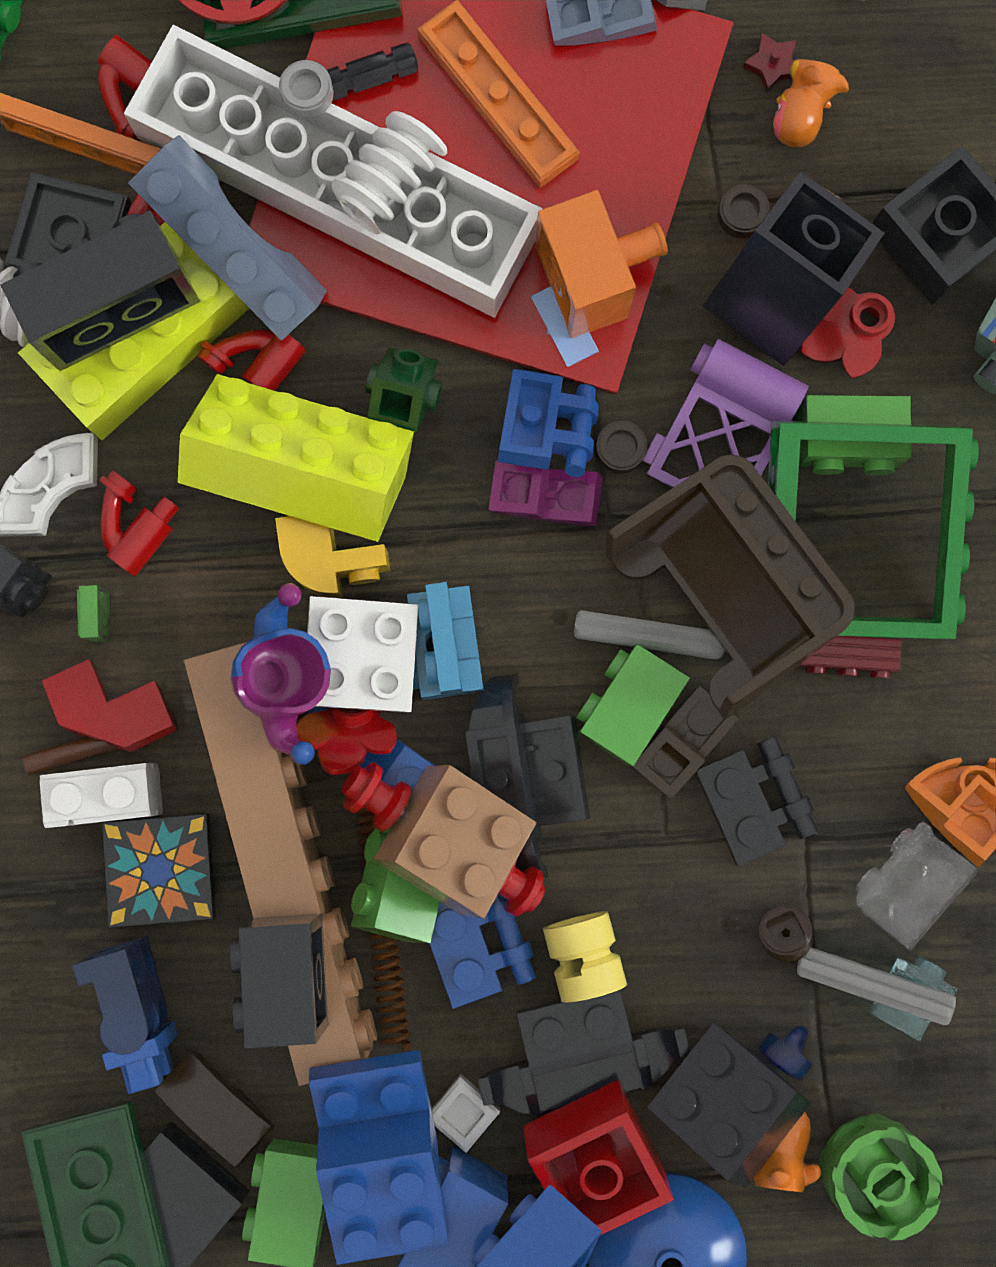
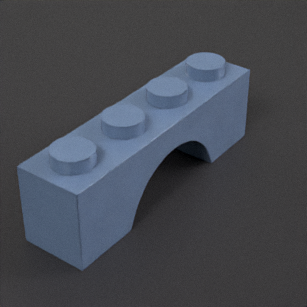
(194, 206)

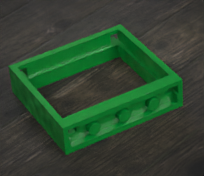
(955, 510)

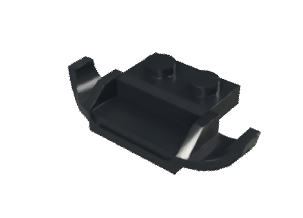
(527, 763)
(578, 1051)

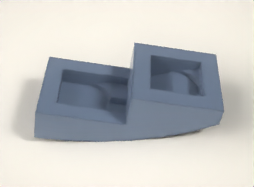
(599, 20)

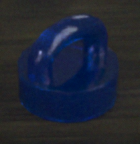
(786, 1053)

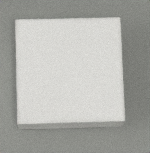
(462, 1113)

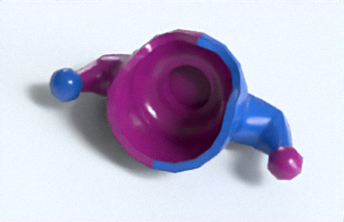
(281, 674)

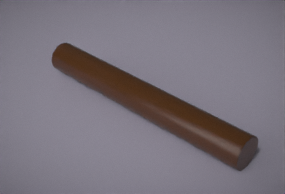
(67, 753)

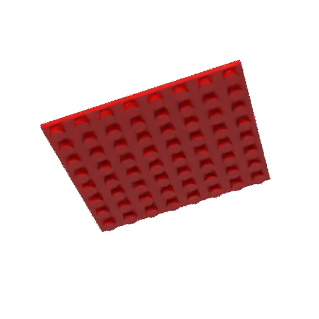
(621, 102)

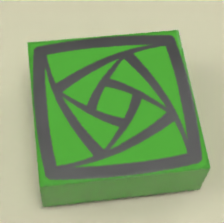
(94, 613)

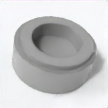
(306, 89)

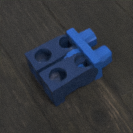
(131, 1012)

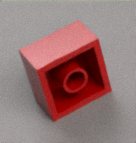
(599, 1158)

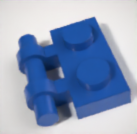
(531, 421)
(464, 956)

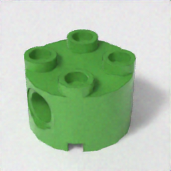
(881, 1177)

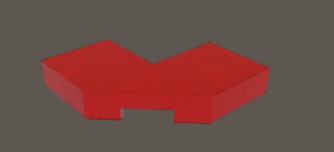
(123, 723)

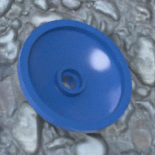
(692, 1228)

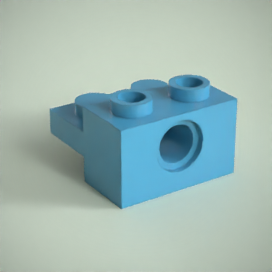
(453, 665)

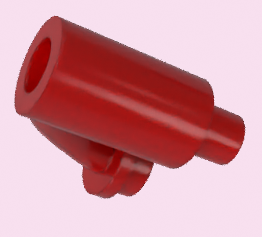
(119, 64)
(269, 366)
(144, 535)

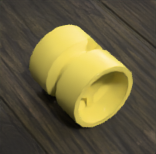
(584, 957)

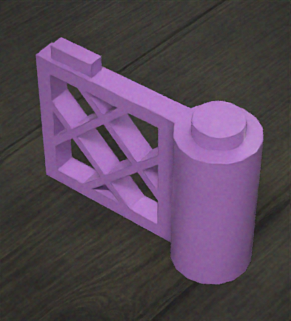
(734, 386)

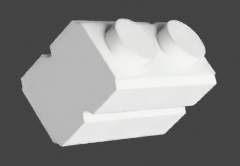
(101, 795)

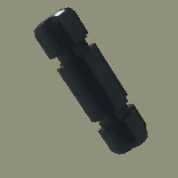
(373, 70)

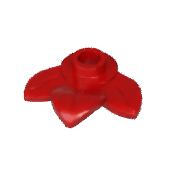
(847, 338)
(346, 737)

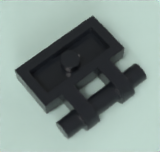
(741, 807)

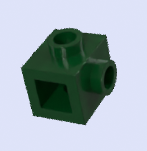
(403, 388)

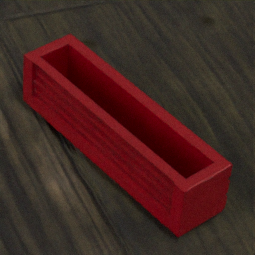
(857, 654)

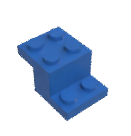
(378, 1157)

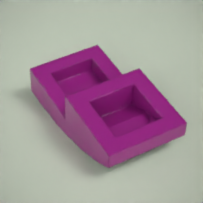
(545, 494)

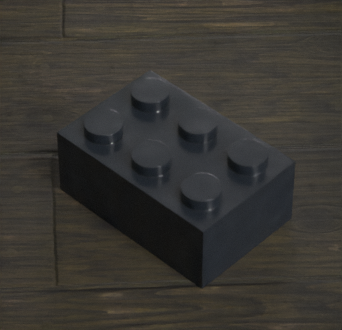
(100, 291)

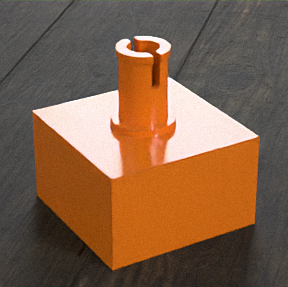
(590, 263)

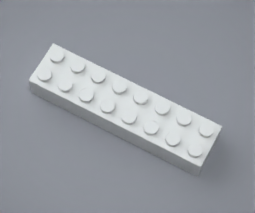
(449, 232)

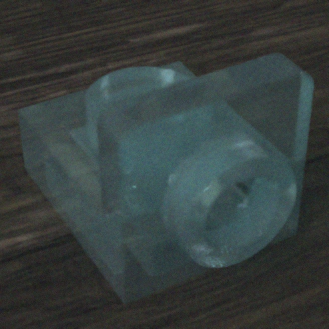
(921, 972)

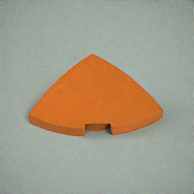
(960, 804)

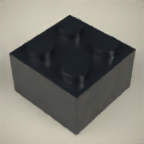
(942, 225)
(280, 981)
(729, 1106)

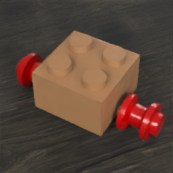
(449, 838)

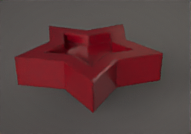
(771, 61)

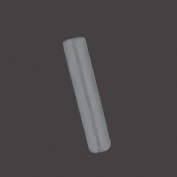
(647, 634)
(877, 986)

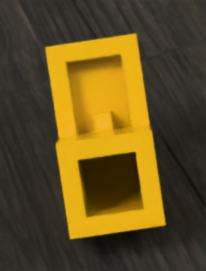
(315, 564)

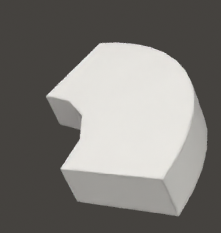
(45, 481)

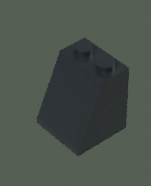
(793, 269)

